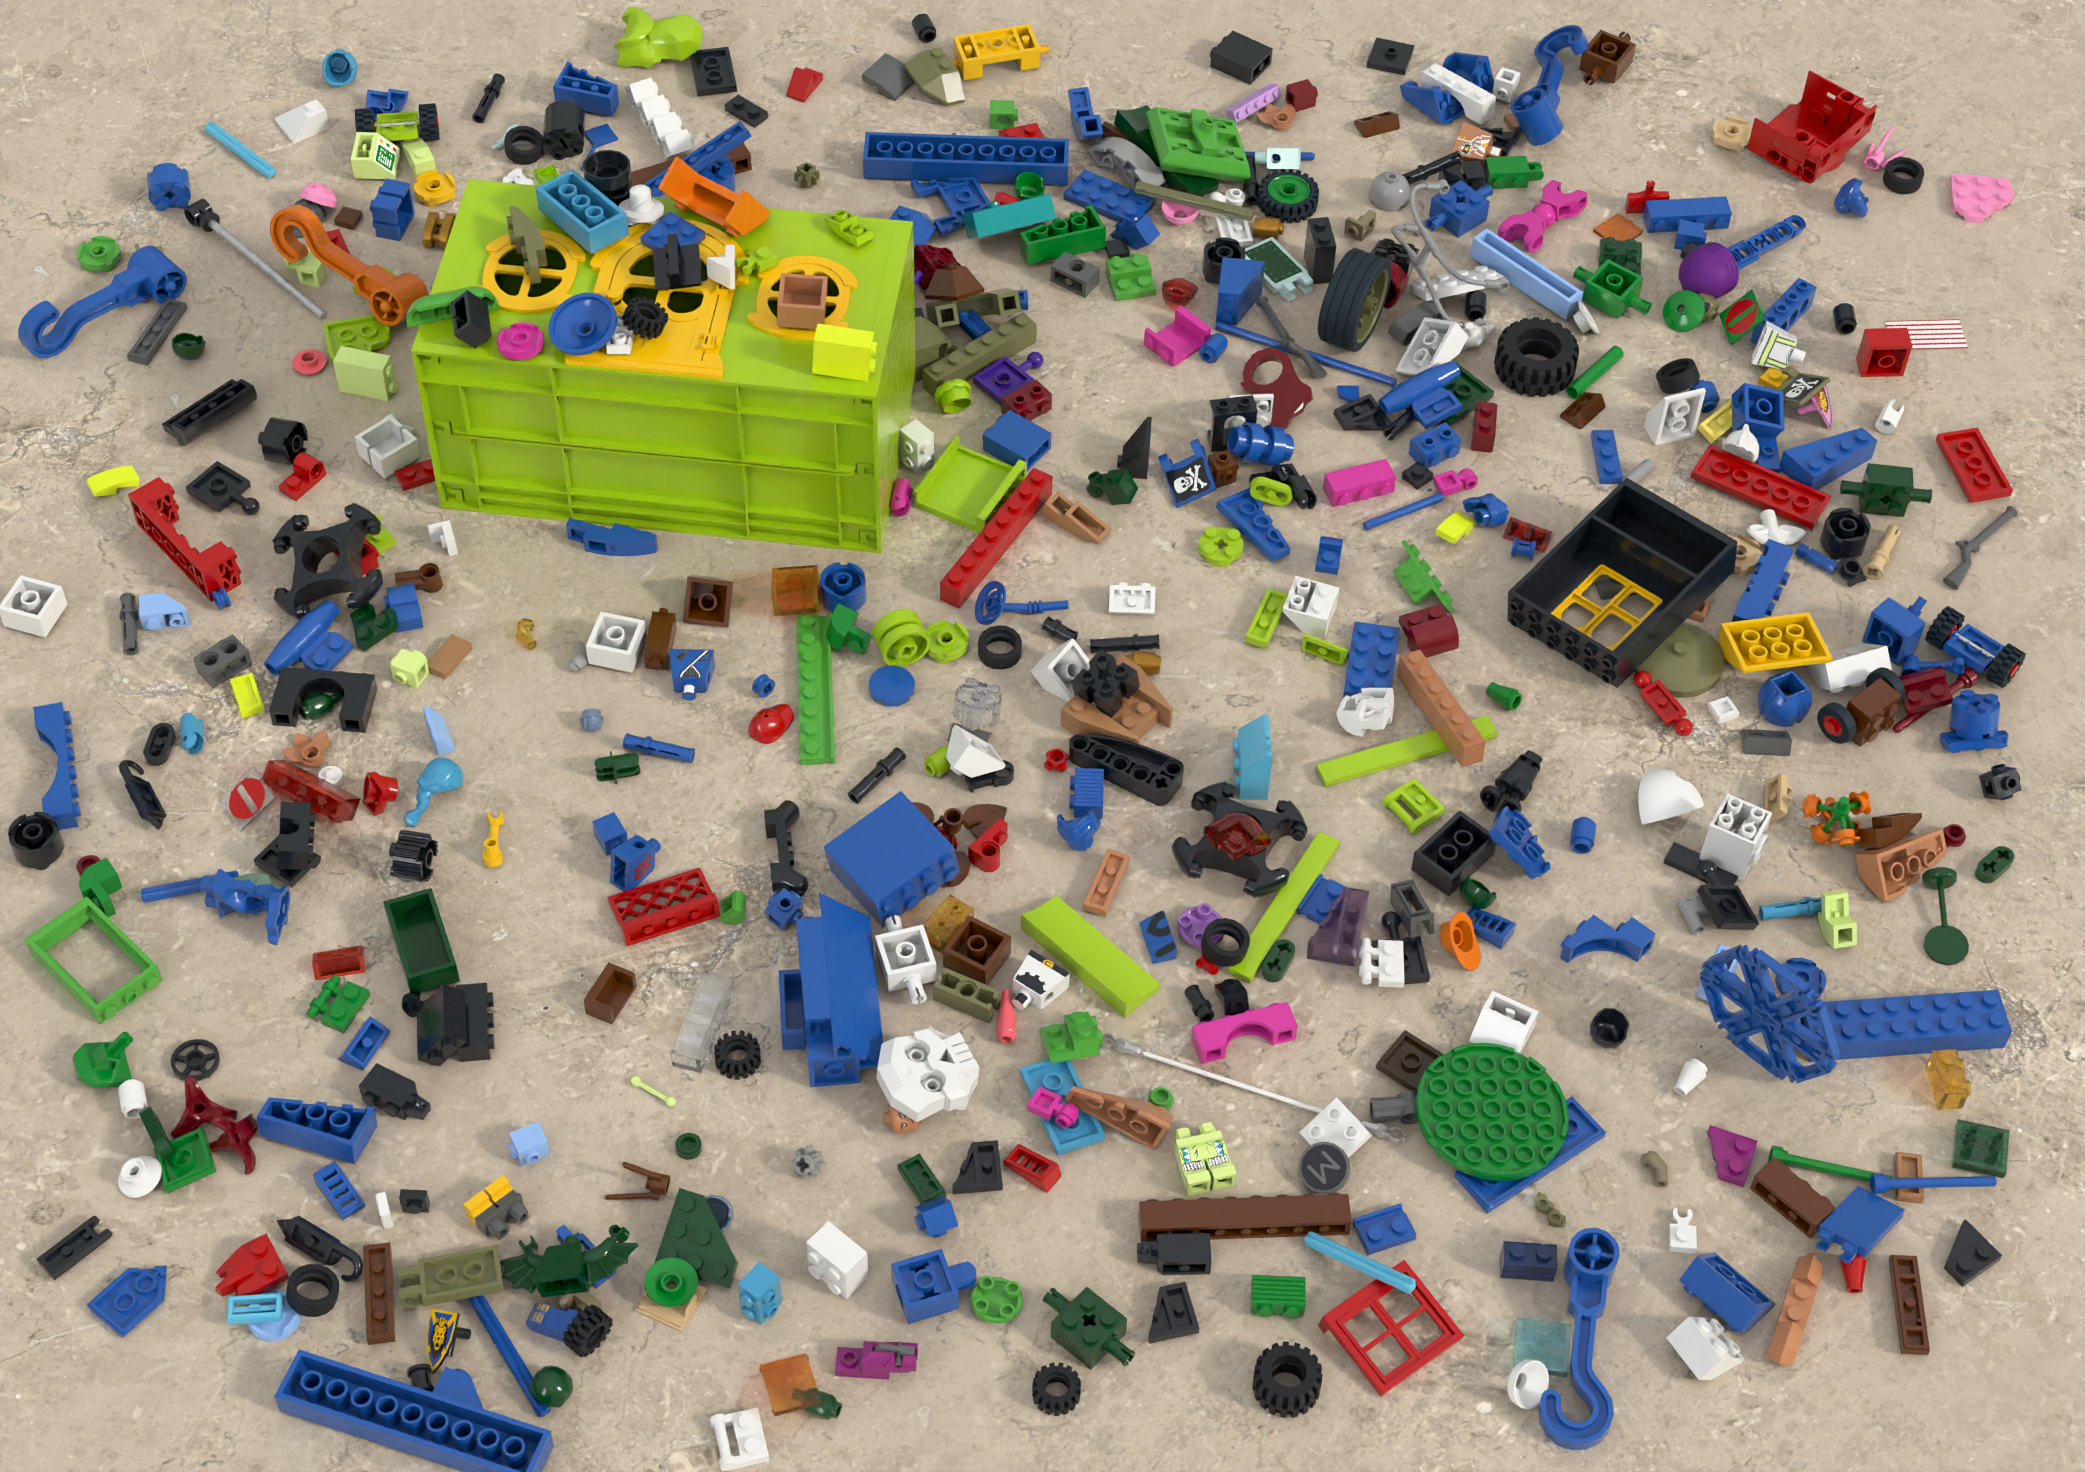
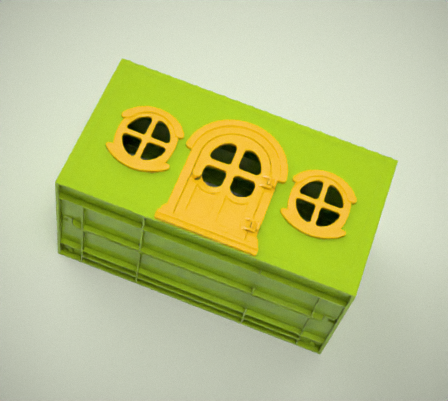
(692, 429)

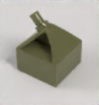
(930, 345)

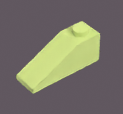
(418, 156)

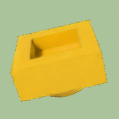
(1773, 378)

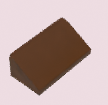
(1377, 124)
(1583, 409)

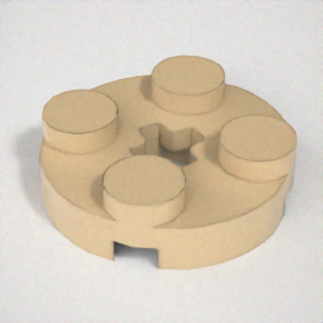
(1723, 137)
(1751, 554)

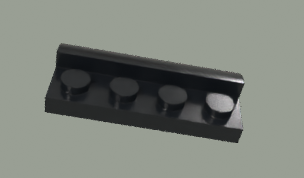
(210, 411)

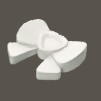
(517, 177)

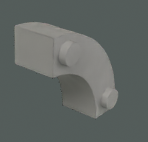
(1129, 158)

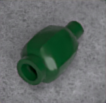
(318, 705)
(828, 1409)

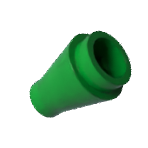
(1507, 697)

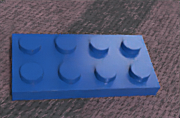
(1107, 197)
(1371, 657)

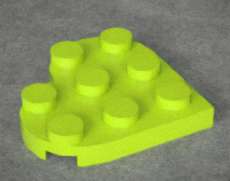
(358, 333)

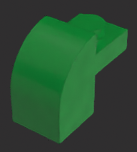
(842, 631)
(98, 883)

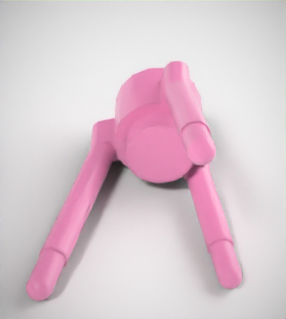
(1875, 158)

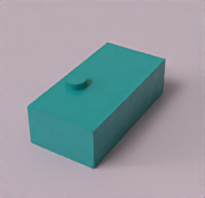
(1008, 216)

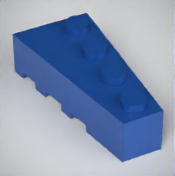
(1765, 583)

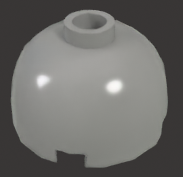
(1390, 191)

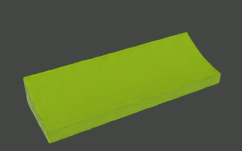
(1089, 955)

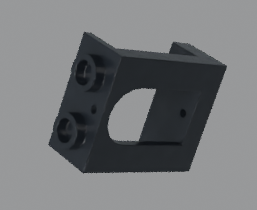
(1224, 409)

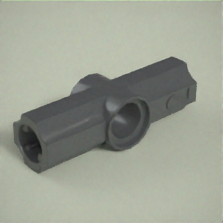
(1394, 1108)

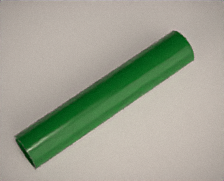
(1594, 372)

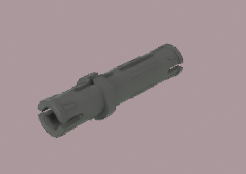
(129, 628)

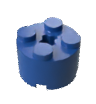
(720, 172)
(168, 187)
(843, 585)
(1975, 714)

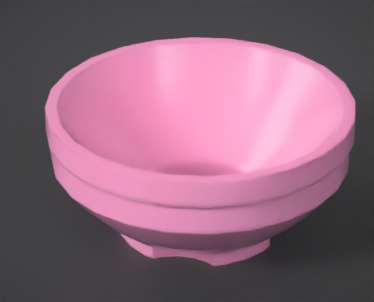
(319, 194)
(1171, 209)

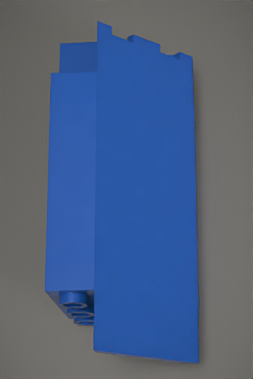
(839, 994)

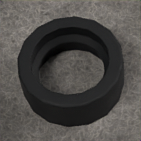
(523, 156)
(1904, 165)
(1677, 376)
(999, 633)
(1216, 954)
(313, 1273)

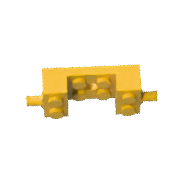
(978, 49)

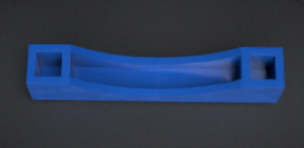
(53, 730)

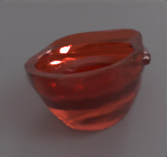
(1178, 292)

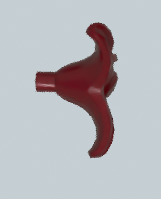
(198, 1109)
(236, 1138)

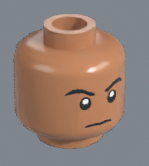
(899, 1122)

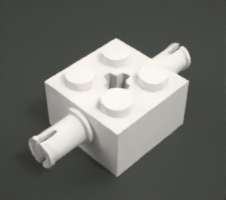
(906, 958)

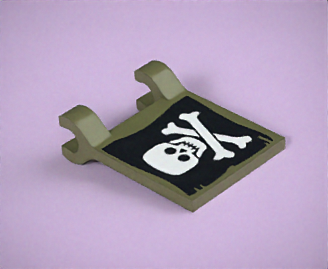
(1800, 386)

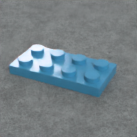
(1059, 1079)

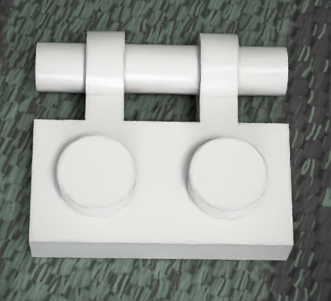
(1390, 963)

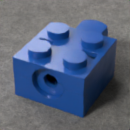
(929, 1285)

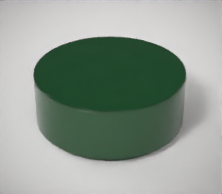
(688, 1146)

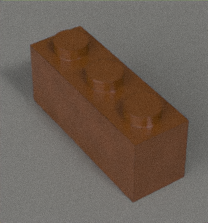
(1791, 1197)

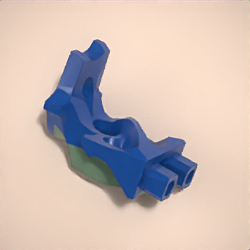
(241, 895)

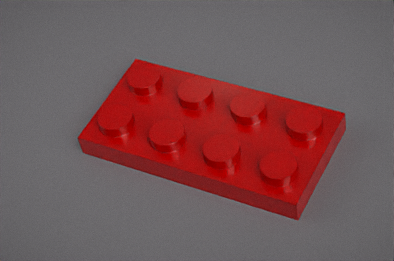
(1974, 465)

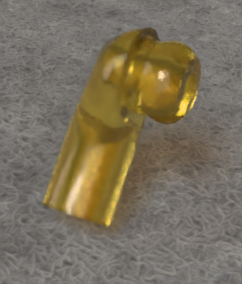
(522, 633)

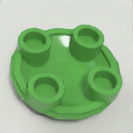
(996, 1299)

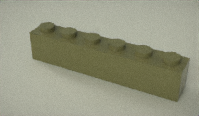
(982, 352)

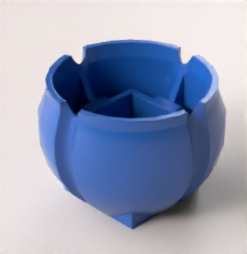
(1781, 709)

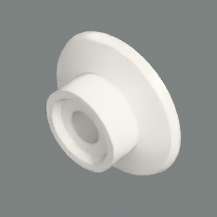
(1584, 320)
(139, 1176)

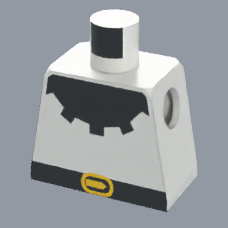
(1038, 982)

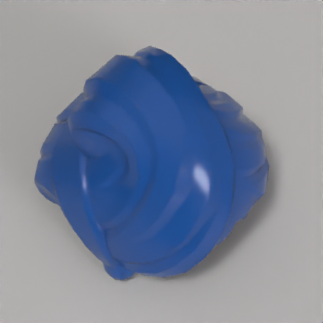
(1852, 199)
(1078, 831)

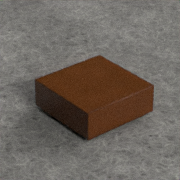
(348, 218)

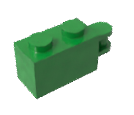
(1511, 172)

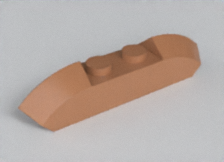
(1795, 1310)

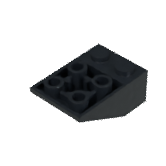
(1396, 253)

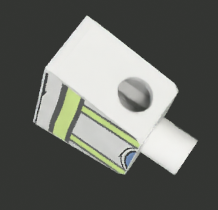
(1776, 348)

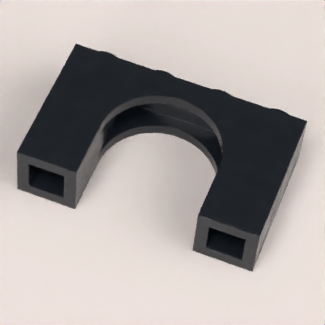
(299, 684)

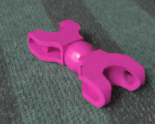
(1533, 223)

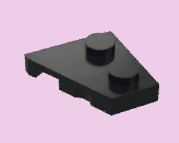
(1362, 415)
(980, 1169)
(1970, 1255)
(1173, 1314)

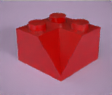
(1884, 352)

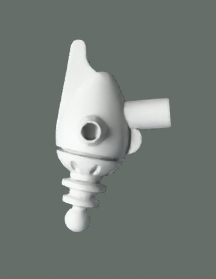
(1476, 334)

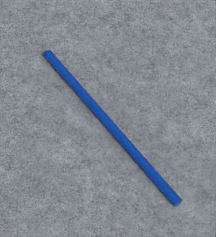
(1318, 357)

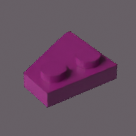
(1732, 1155)

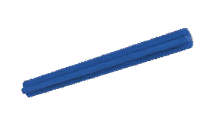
(507, 1351)

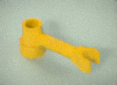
(493, 855)

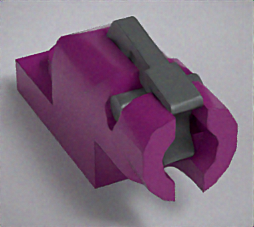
(876, 1359)

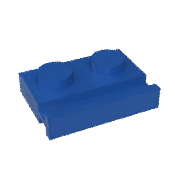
(1320, 899)
(1384, 1229)

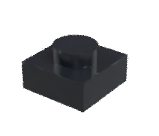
(1417, 475)
(414, 1201)

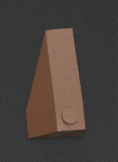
(1895, 866)
(1130, 1116)

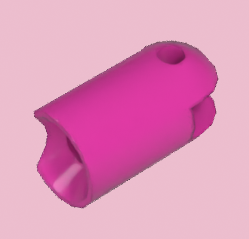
(901, 497)

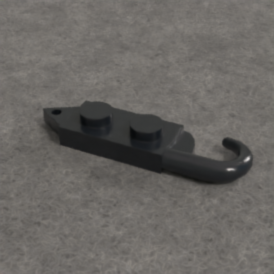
(142, 794)
(319, 1244)

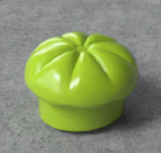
(953, 395)

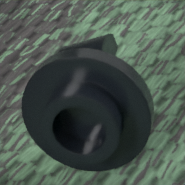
(411, 1002)

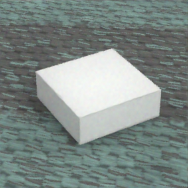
(1722, 710)
(384, 1210)

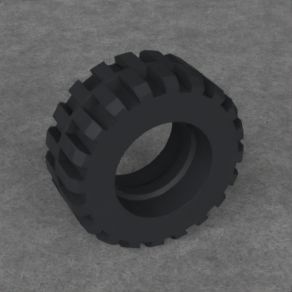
(1532, 375)

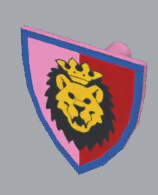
(1819, 402)

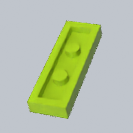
(1266, 618)

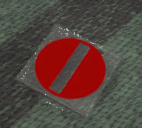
(248, 799)

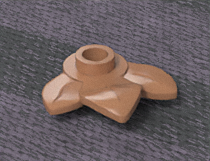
(1278, 118)
(308, 750)

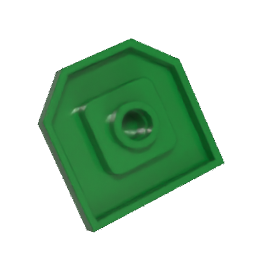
(103, 1062)

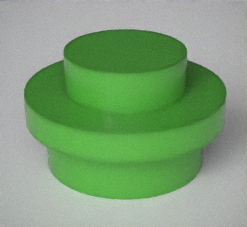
(1161, 1097)

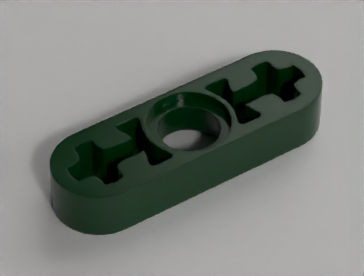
(156, 1133)

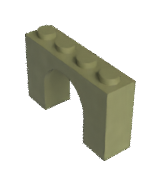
(997, 302)

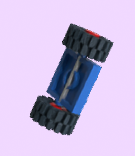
(1975, 647)

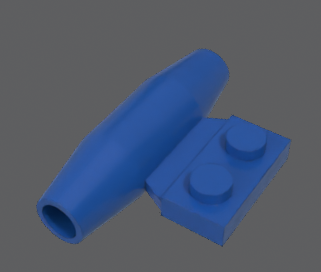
(1426, 395)
(311, 642)

